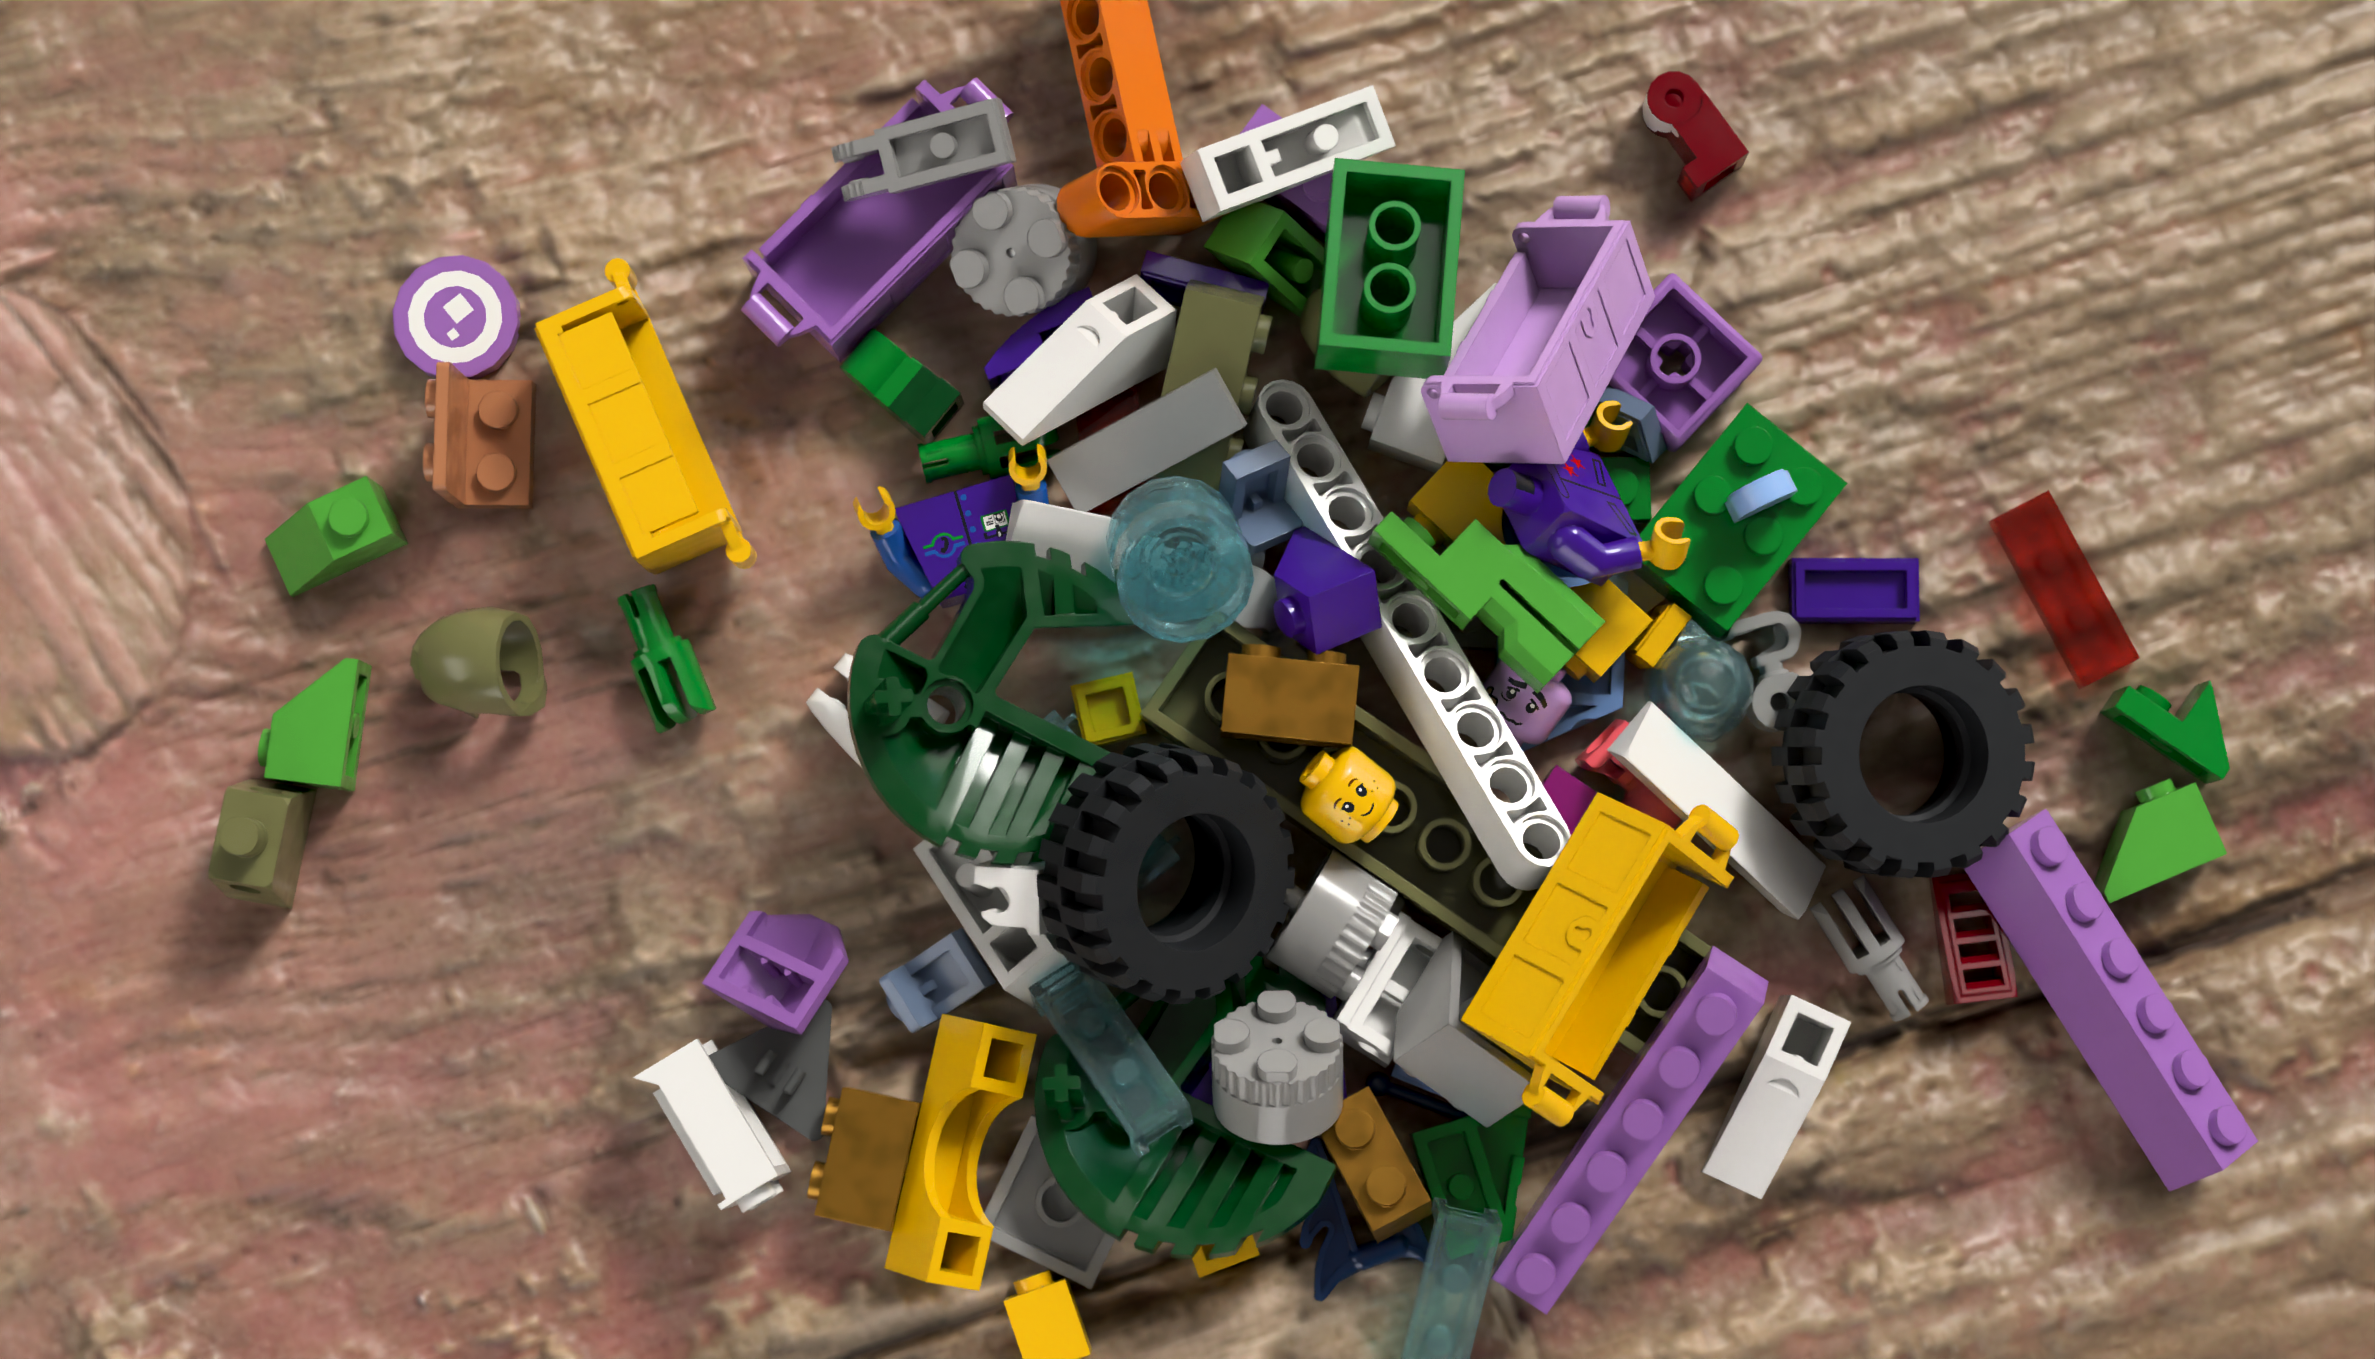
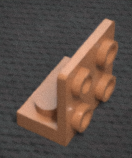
(480, 440)

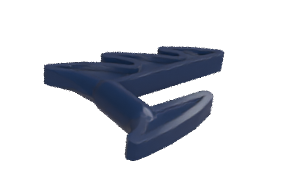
(1338, 1253)

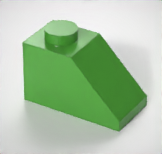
(1270, 248)
(335, 535)
(319, 731)
(2158, 840)

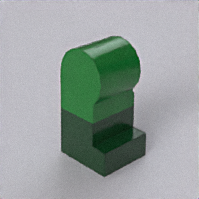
(902, 386)

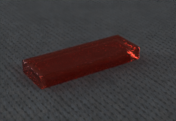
(2064, 589)

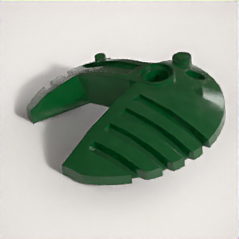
(996, 767)
(1194, 1181)

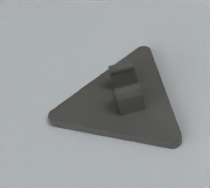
(783, 1071)

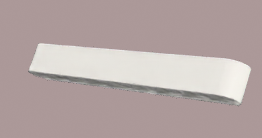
(1428, 655)

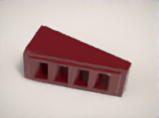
(1952, 966)

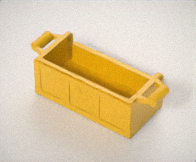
(640, 429)
(1595, 945)

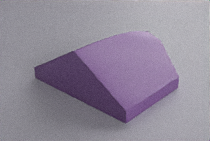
(779, 968)

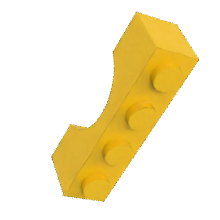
(1460, 495)
(939, 1218)

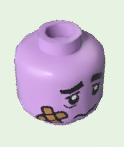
(1525, 712)

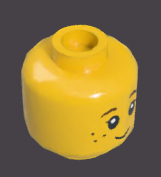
(1348, 795)

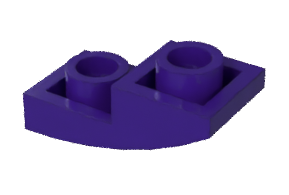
(1030, 337)

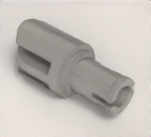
(1877, 954)

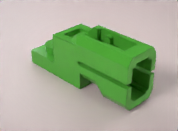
(1507, 588)

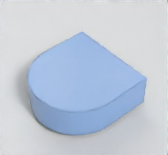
(1760, 495)

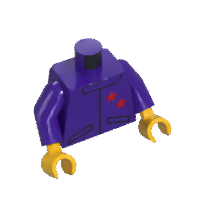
(1576, 514)

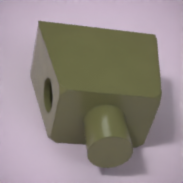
(261, 841)

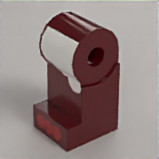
(1695, 129)

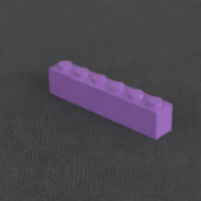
(2110, 1003)
(1630, 1129)

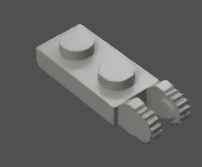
(931, 149)

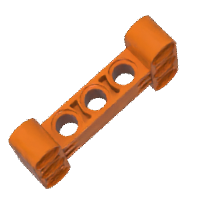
(1130, 127)

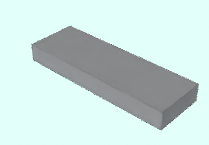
(1147, 441)

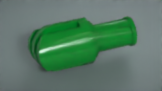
(979, 452)
(664, 663)

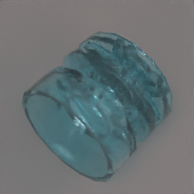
(1193, 587)

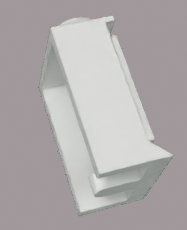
(717, 1128)

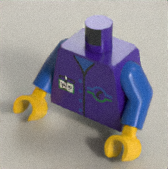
(935, 530)

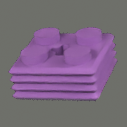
(1713, 363)

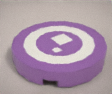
(457, 314)

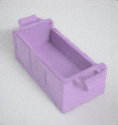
(1544, 339)

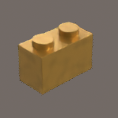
(1290, 698)
(864, 1158)
(1375, 1167)

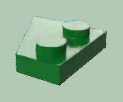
(1475, 1164)

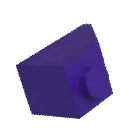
(1324, 593)

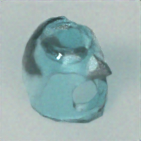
(1701, 684)

